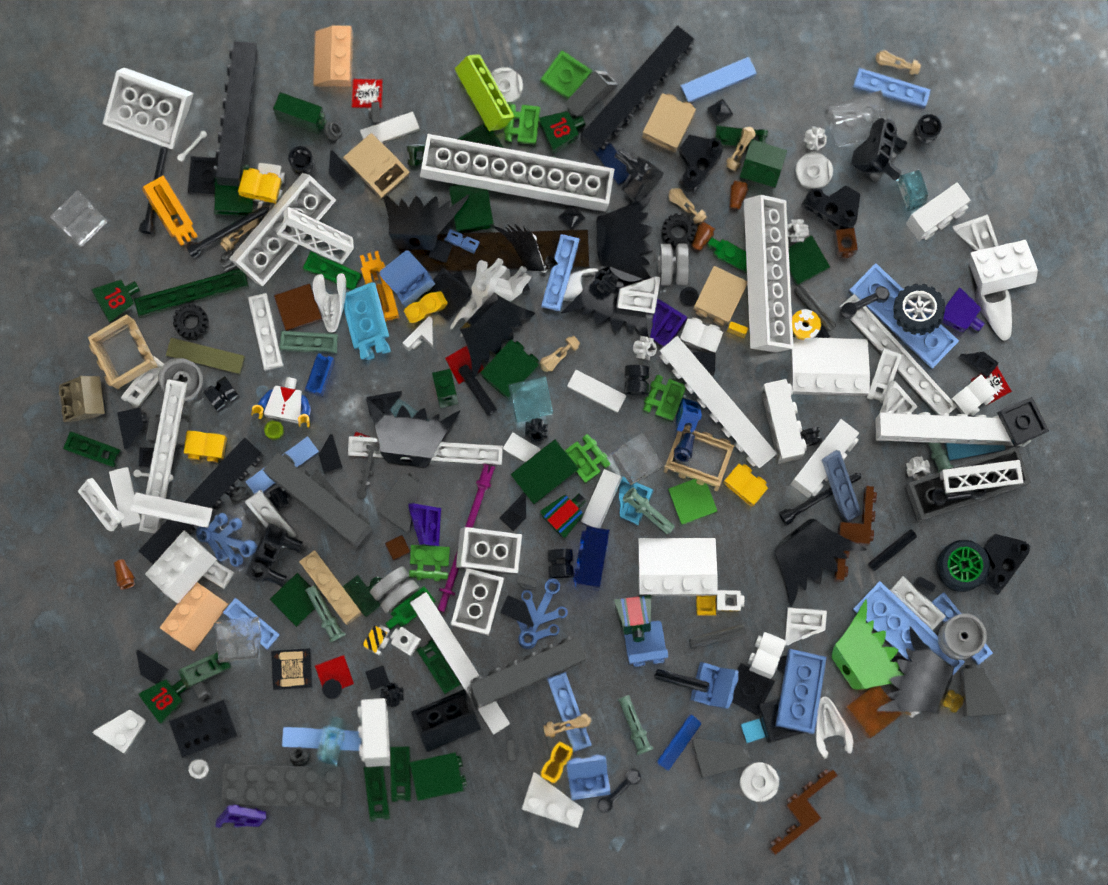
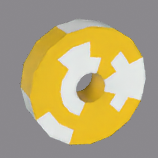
(811, 319)

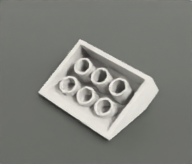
(147, 107)
(830, 367)
(677, 566)

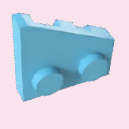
(626, 510)

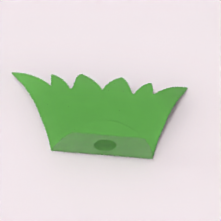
(864, 654)

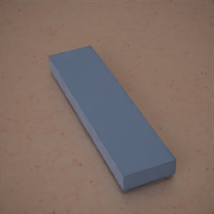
(841, 486)

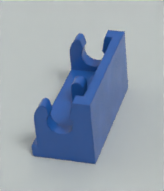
(320, 375)
(688, 412)

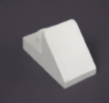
(424, 331)

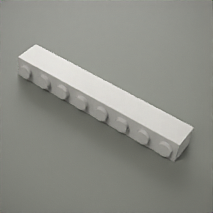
(717, 401)
(941, 429)

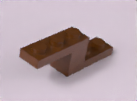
(857, 532)
(802, 811)

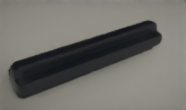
(477, 390)
(892, 550)
(681, 680)

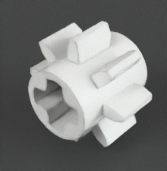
(815, 138)
(797, 230)
(644, 348)
(918, 468)

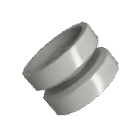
(672, 264)
(187, 369)
(394, 588)
(972, 631)

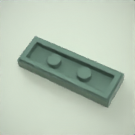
(308, 342)

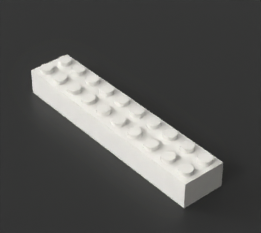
(517, 172)

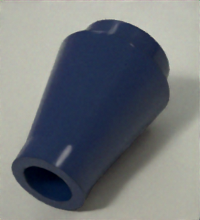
(684, 449)

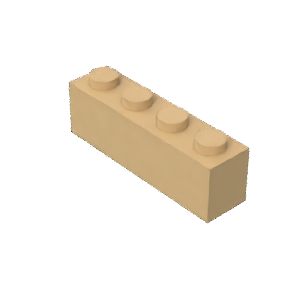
(330, 587)

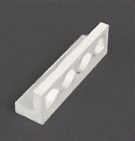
(319, 231)
(981, 470)
(171, 510)

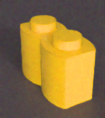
(260, 186)
(425, 307)
(205, 445)
(745, 484)
(559, 757)

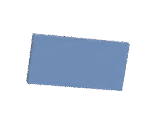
(801, 691)

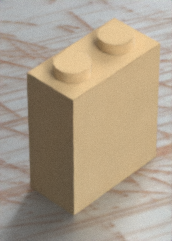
(669, 122)
(720, 296)

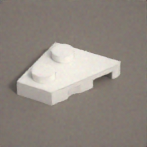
(977, 233)
(640, 295)
(897, 400)
(803, 623)
(121, 730)

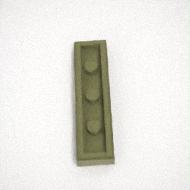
(206, 356)

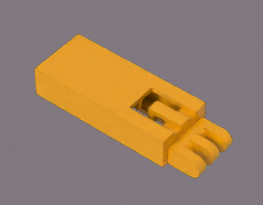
(166, 205)
(384, 290)

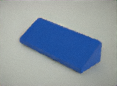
(679, 742)

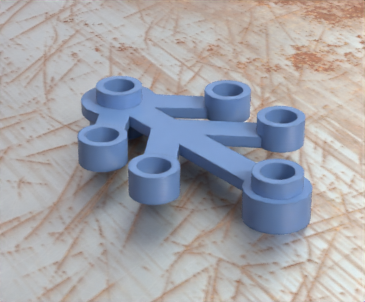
(208, 535)
(539, 617)

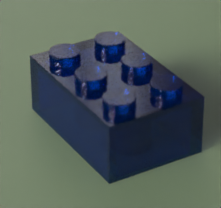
(591, 558)

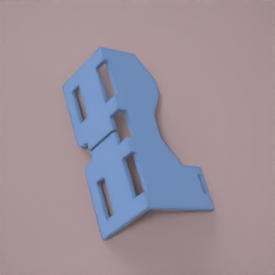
(466, 245)

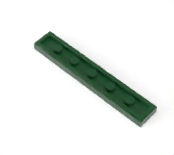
(190, 292)

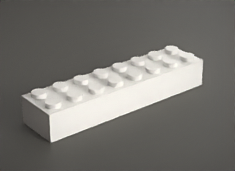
(768, 274)

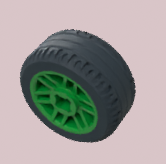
(950, 567)

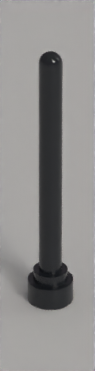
(147, 225)
(195, 248)
(788, 516)

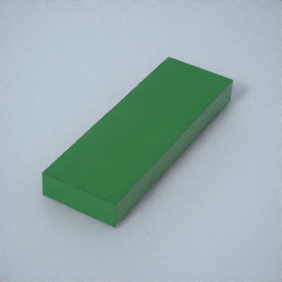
(329, 269)

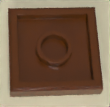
(298, 307)

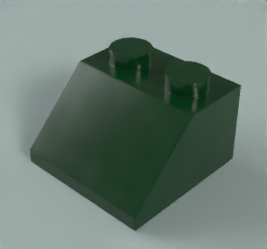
(763, 163)

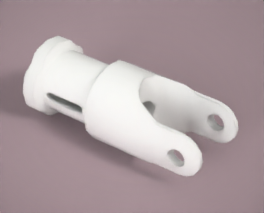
(464, 312)

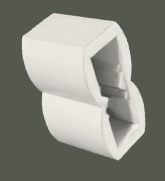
(701, 336)
(973, 396)
(767, 655)

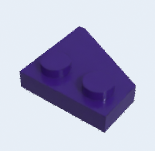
(666, 323)
(426, 523)
(241, 817)

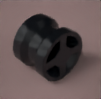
(811, 436)

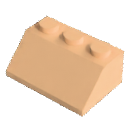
(333, 56)
(194, 616)

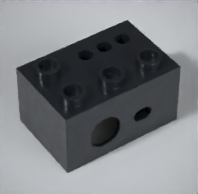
(205, 729)

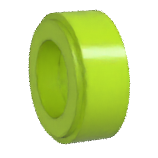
(274, 430)

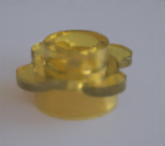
(957, 701)

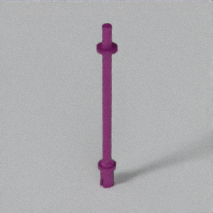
(483, 485)

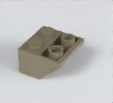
(81, 398)

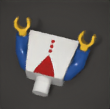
(284, 404)

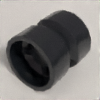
(927, 129)
(301, 160)
(637, 379)
(221, 393)
(560, 570)

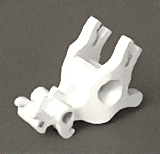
(497, 280)

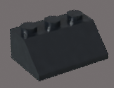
(445, 720)

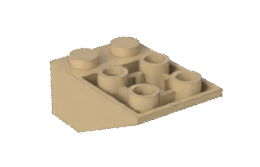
(376, 166)

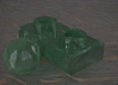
(361, 594)

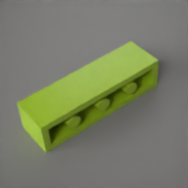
(484, 92)

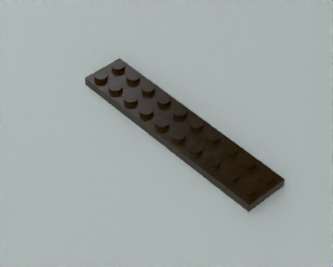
(494, 246)

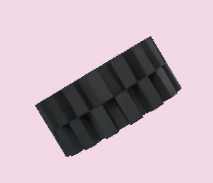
(678, 220)
(190, 332)

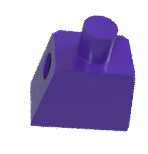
(962, 312)

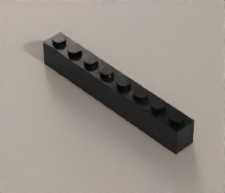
(637, 89)
(236, 113)
(206, 495)

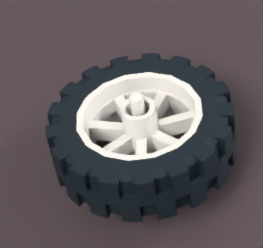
(917, 325)

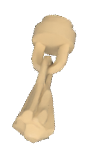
(886, 58)
(747, 135)
(677, 196)
(228, 245)
(549, 362)
(581, 721)

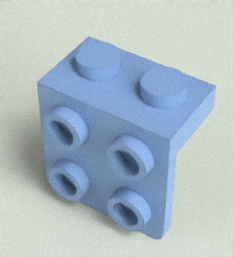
(407, 278)
(650, 649)
(721, 687)
(588, 777)

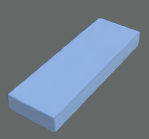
(239, 610)

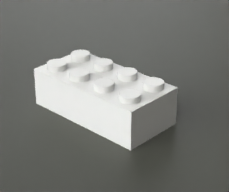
(782, 421)
(813, 473)

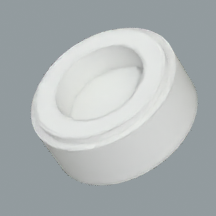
(198, 768)

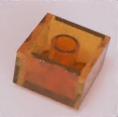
(864, 711)

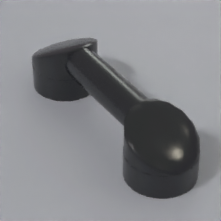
(849, 309)
(940, 498)
(631, 778)

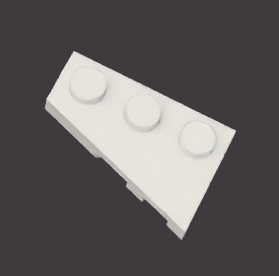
(551, 803)

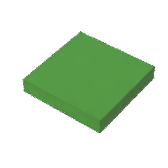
(565, 75)
(692, 501)

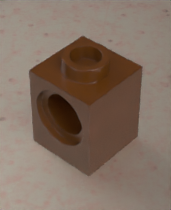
(848, 235)

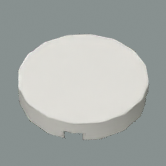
(509, 83)
(813, 171)
(759, 782)

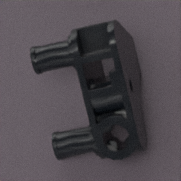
(698, 152)
(870, 156)
(642, 175)
(842, 204)
(1003, 551)
(266, 557)

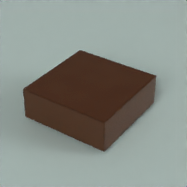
(397, 547)

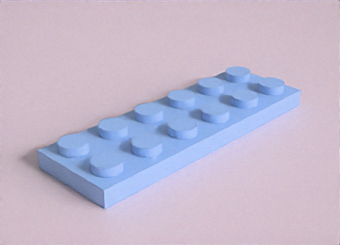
(928, 347)
(895, 619)

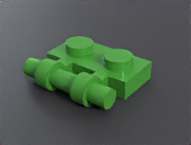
(527, 126)
(670, 399)
(587, 468)
(429, 556)

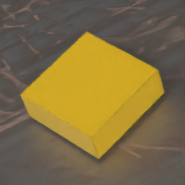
(737, 329)
(705, 605)

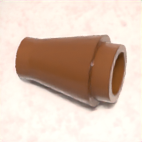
(738, 193)
(702, 236)
(124, 576)

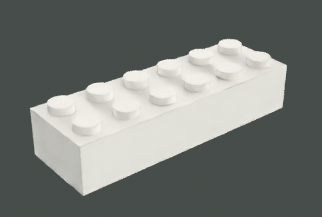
(264, 249)

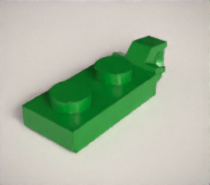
(729, 254)
(404, 612)

